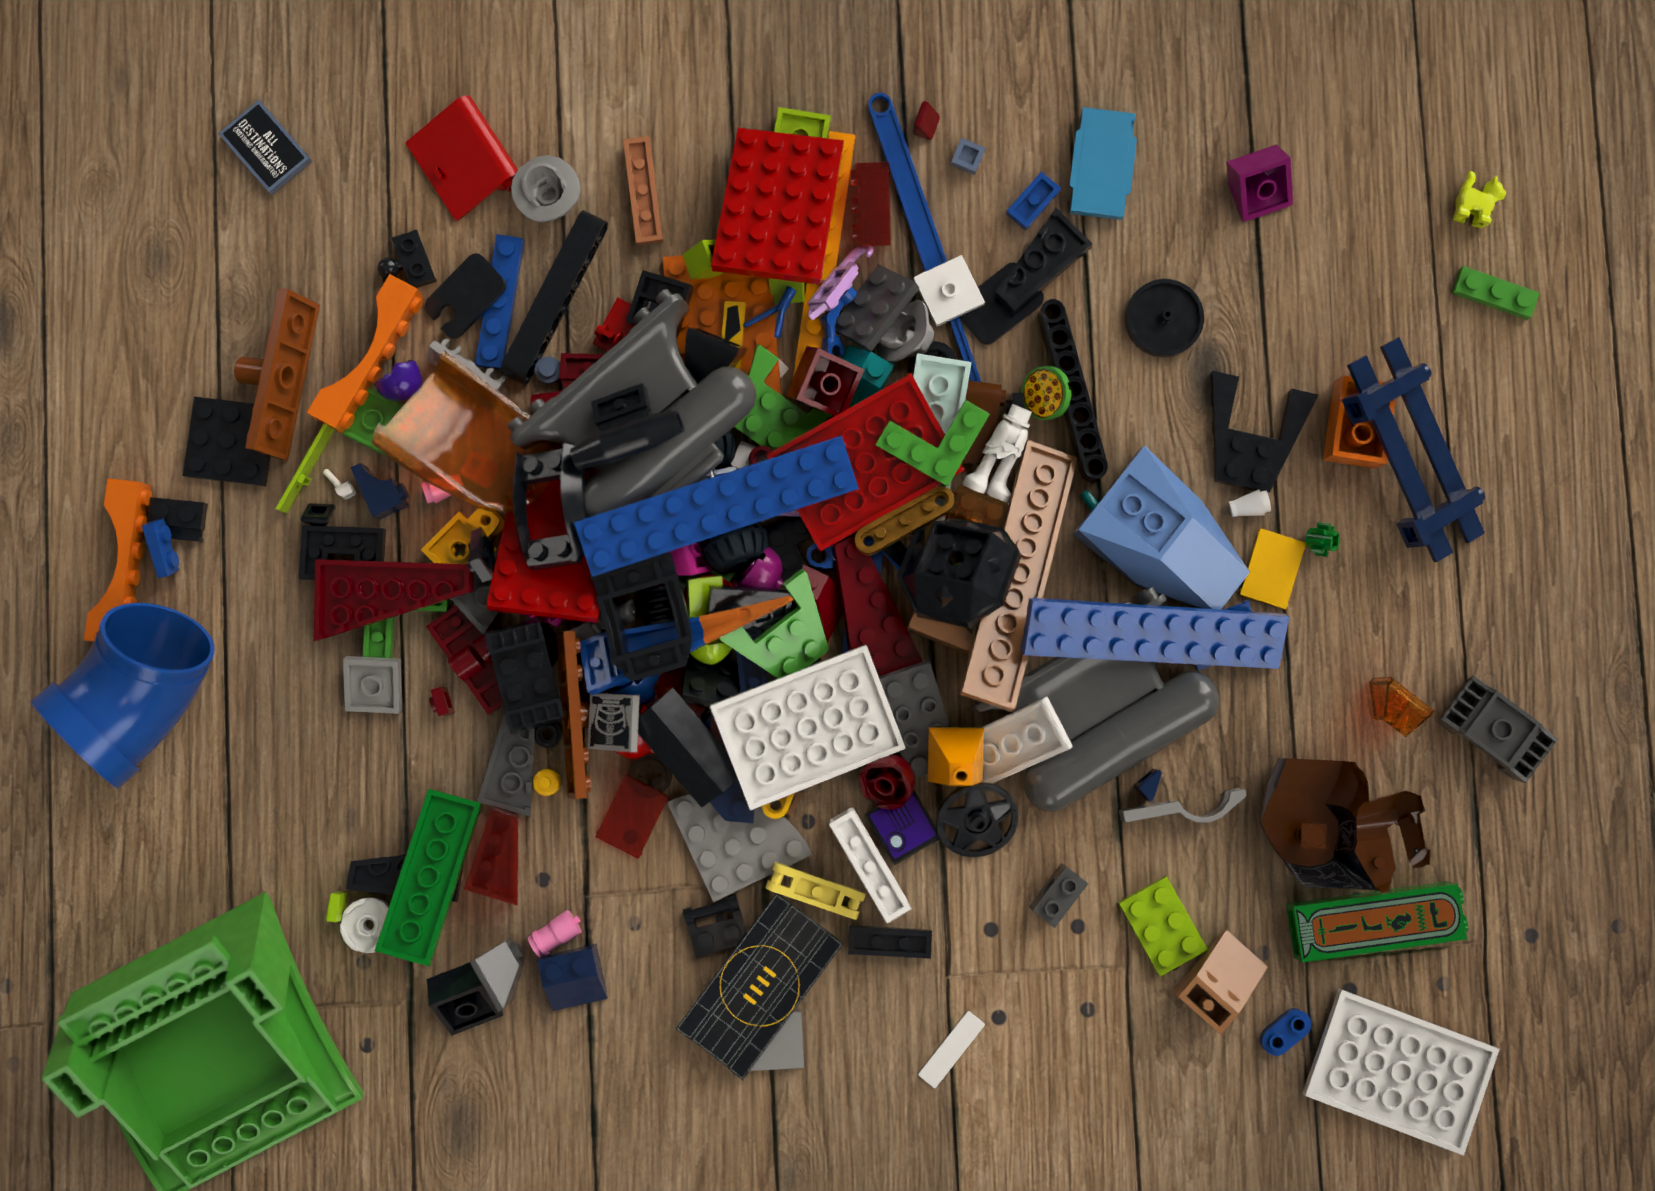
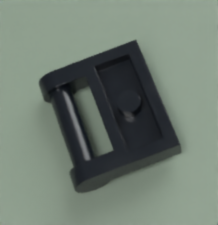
(719, 934)

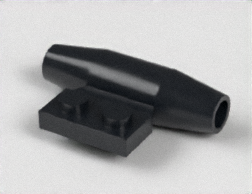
(625, 429)

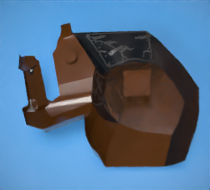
(1331, 831)

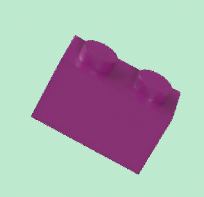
(1260, 182)

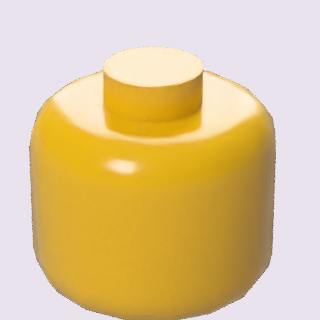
(547, 782)

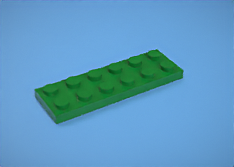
(428, 877)

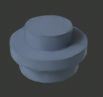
(548, 370)

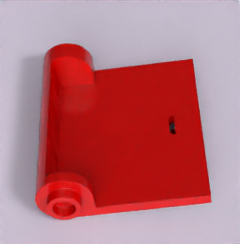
(467, 155)

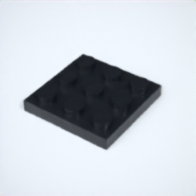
(219, 441)

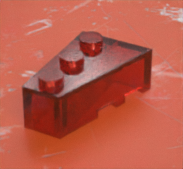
(497, 858)

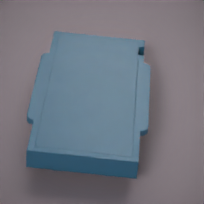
(1102, 163)

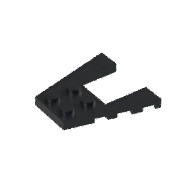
(1248, 458)

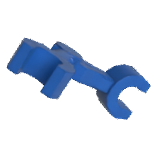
(828, 320)

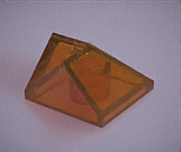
(1397, 705)

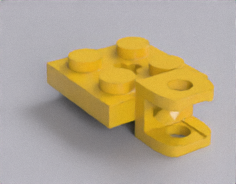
(458, 531)

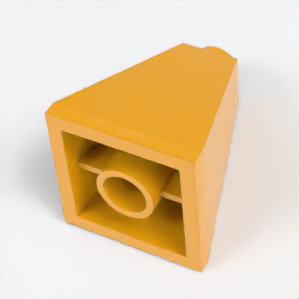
(955, 755)

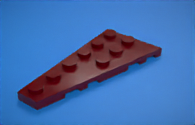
(367, 592)
(870, 611)

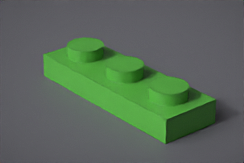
(1495, 293)

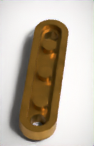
(904, 520)

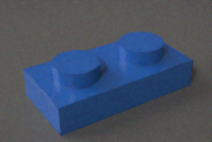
(1033, 200)
(160, 547)

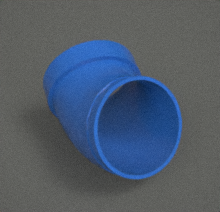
(129, 687)

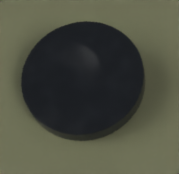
(1164, 318)

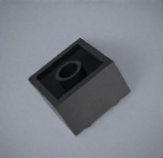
(460, 999)

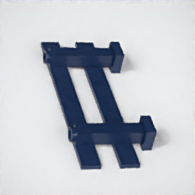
(1372, 405)

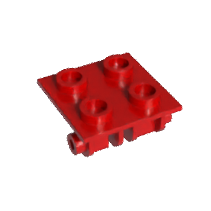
(614, 326)

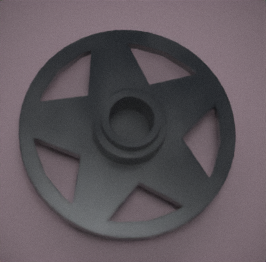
(977, 819)

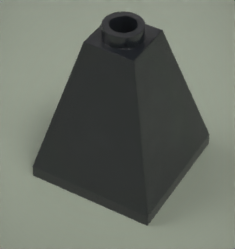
(709, 352)

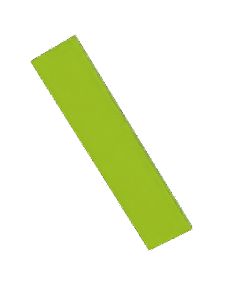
(302, 475)

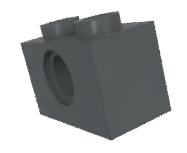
(1058, 895)

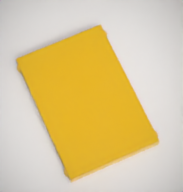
(1272, 568)

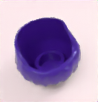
(401, 382)

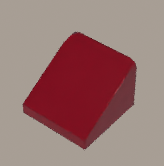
(926, 121)

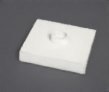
(949, 291)

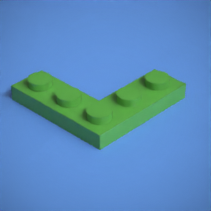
(935, 462)
(380, 635)

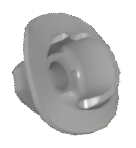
(545, 188)
(907, 334)

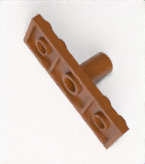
(279, 374)
(575, 713)

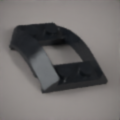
(544, 468)
(631, 578)

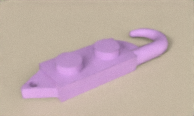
(837, 283)

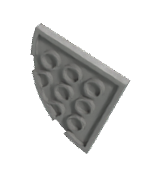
(735, 852)

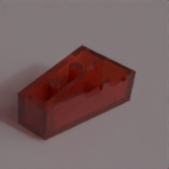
(871, 204)

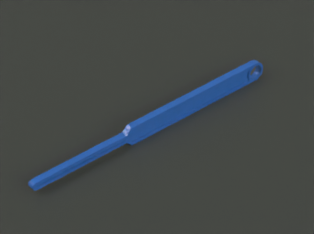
(915, 206)

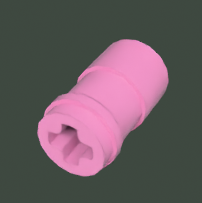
(555, 933)

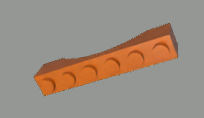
(339, 401)
(127, 507)

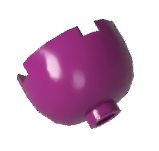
(762, 573)

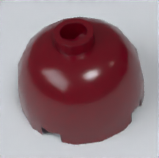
(888, 781)

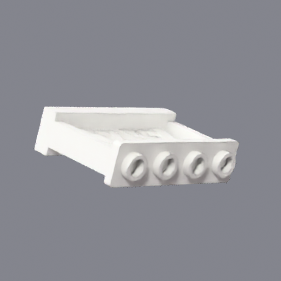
(869, 864)

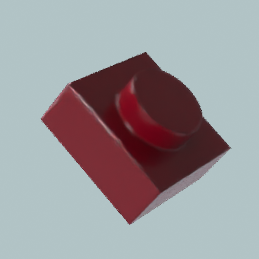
(441, 701)

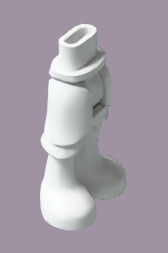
(1005, 444)

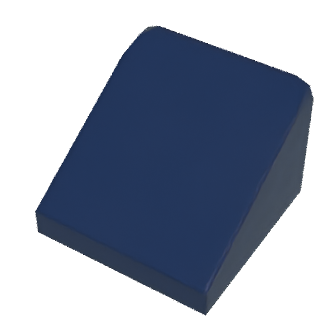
(1148, 784)

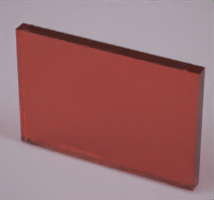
(632, 816)

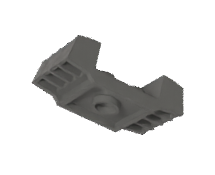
(1498, 729)

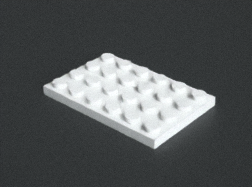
(807, 727)
(1400, 1071)

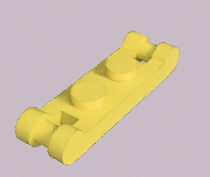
(815, 891)

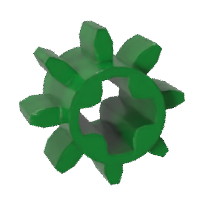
(1322, 539)

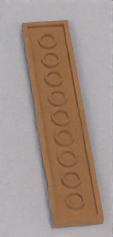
(1033, 524)

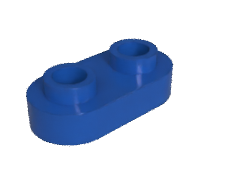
(1284, 1029)

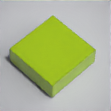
(336, 906)

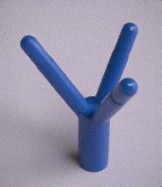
(781, 307)

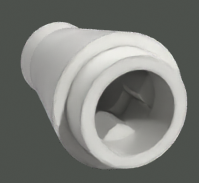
(1252, 504)

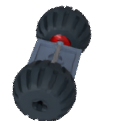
(736, 548)

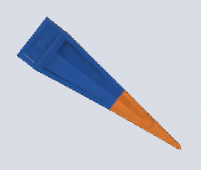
(596, 656)

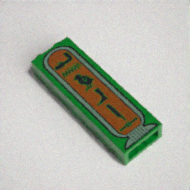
(1377, 921)

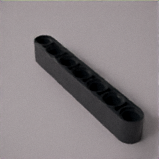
(554, 297)
(1076, 378)

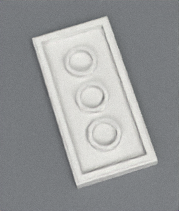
(1022, 740)

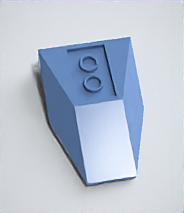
(1163, 536)

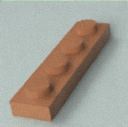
(643, 190)

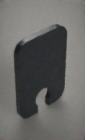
(471, 293)
(993, 318)

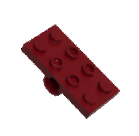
(468, 656)

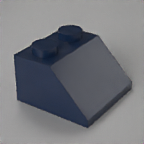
(572, 977)

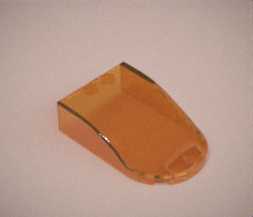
(459, 438)

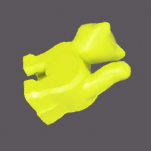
(1476, 202)

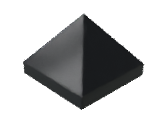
(317, 514)

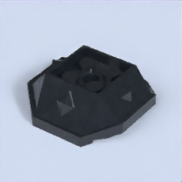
(964, 591)

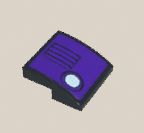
(903, 829)

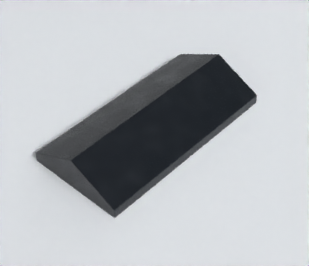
(687, 747)

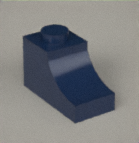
(381, 496)

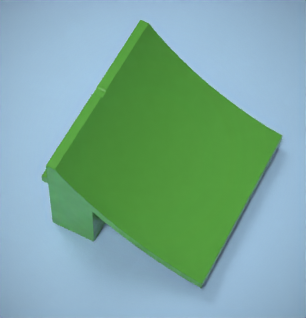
(202, 1049)

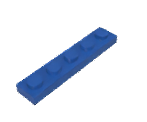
(498, 318)

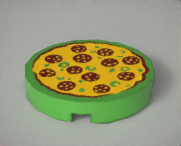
(1046, 392)

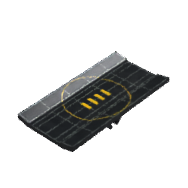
(759, 986)

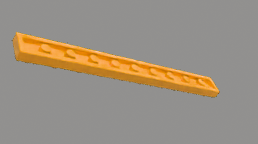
(812, 330)

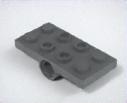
(915, 707)

